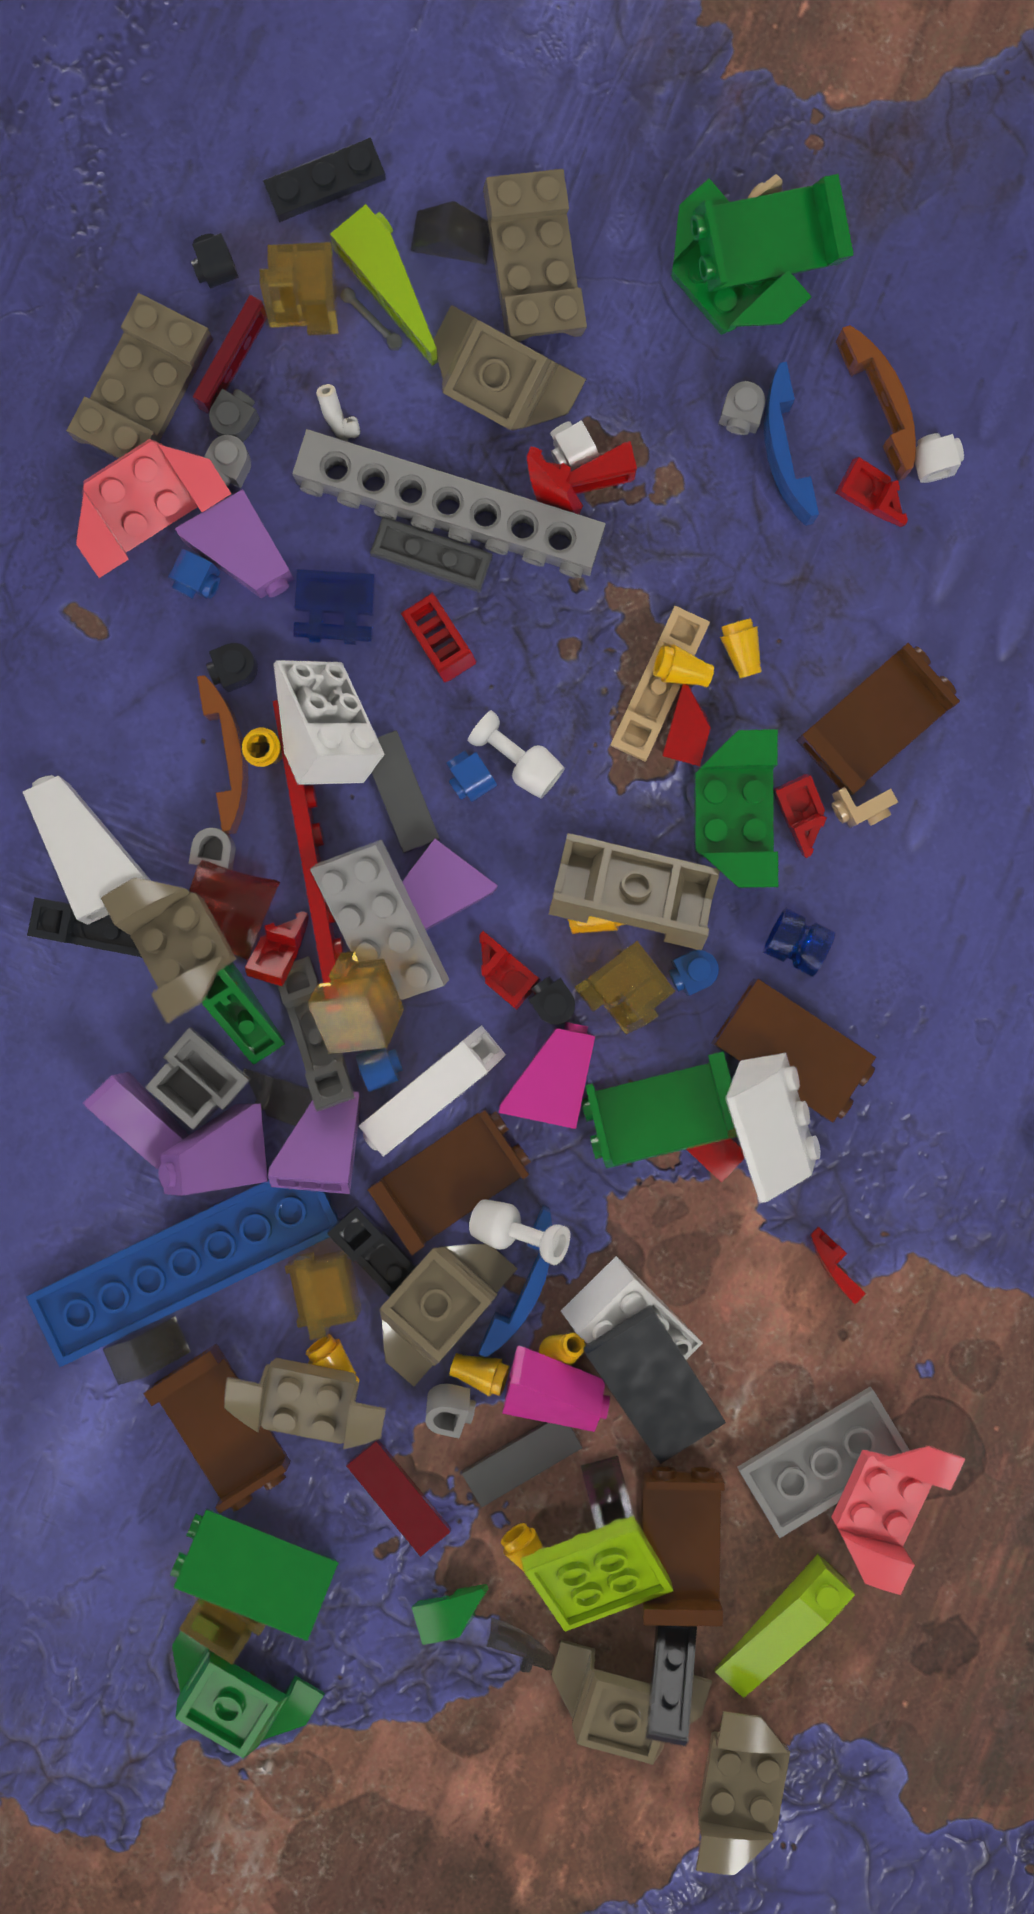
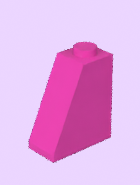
(554, 1080)
(554, 1392)

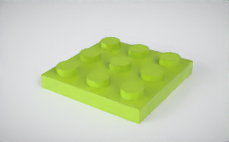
(597, 1573)

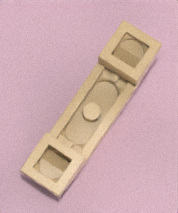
(652, 697)

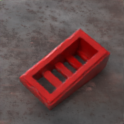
(606, 470)
(452, 658)

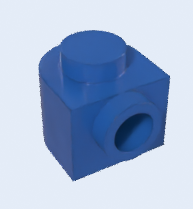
(194, 575)
(470, 777)
(694, 971)
(379, 1067)

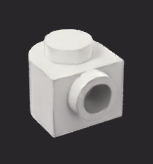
(573, 445)
(938, 457)

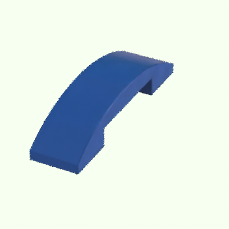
(796, 492)
(504, 1327)

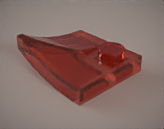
(236, 903)

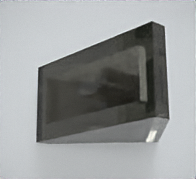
(451, 233)
(146, 1351)
(607, 1491)

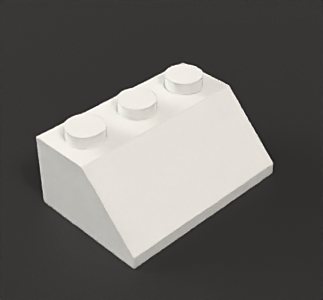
(772, 1124)

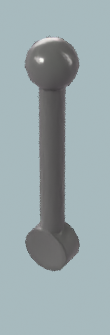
(394, 340)

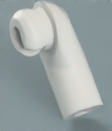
(333, 414)

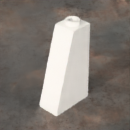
(79, 846)
(431, 1091)

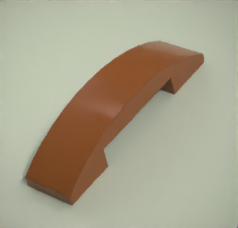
(862, 355)
(231, 802)

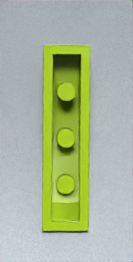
(372, 256)
(786, 1626)

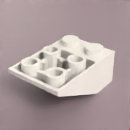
(324, 724)
(617, 1296)

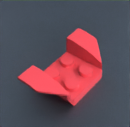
(140, 498)
(883, 1506)

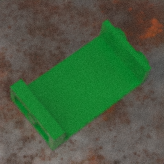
(772, 234)
(661, 1113)
(254, 1574)

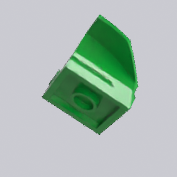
(743, 305)
(737, 809)
(234, 1704)

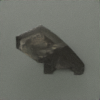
(279, 1097)
(515, 1641)

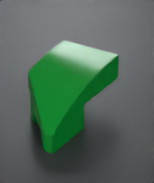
(447, 1616)

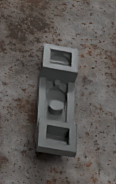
(325, 1072)

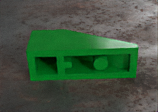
(242, 1015)

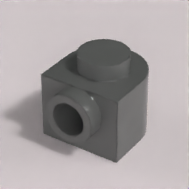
(233, 414)

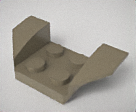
(501, 374)
(174, 939)
(439, 1305)
(305, 1403)
(611, 1709)
(740, 1793)

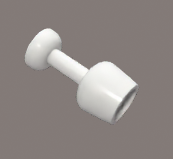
(534, 770)
(500, 1225)

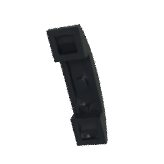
(58, 923)
(372, 1250)

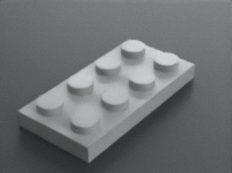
(380, 917)
(813, 1464)

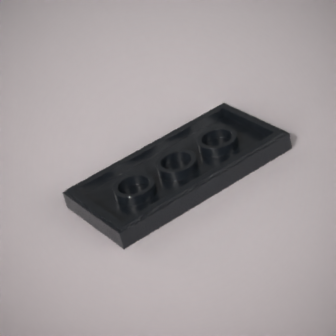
(654, 1384)

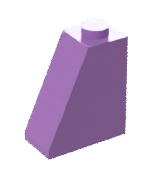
(238, 545)
(444, 885)
(135, 1116)
(319, 1150)
(218, 1155)

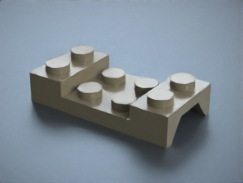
(534, 254)
(141, 379)
(634, 890)

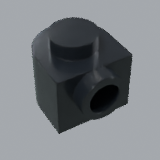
(213, 260)
(232, 666)
(552, 1001)

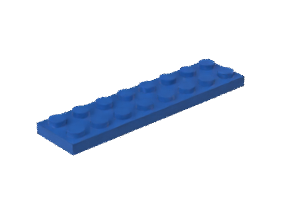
(178, 1267)

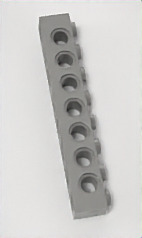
(322, 452)

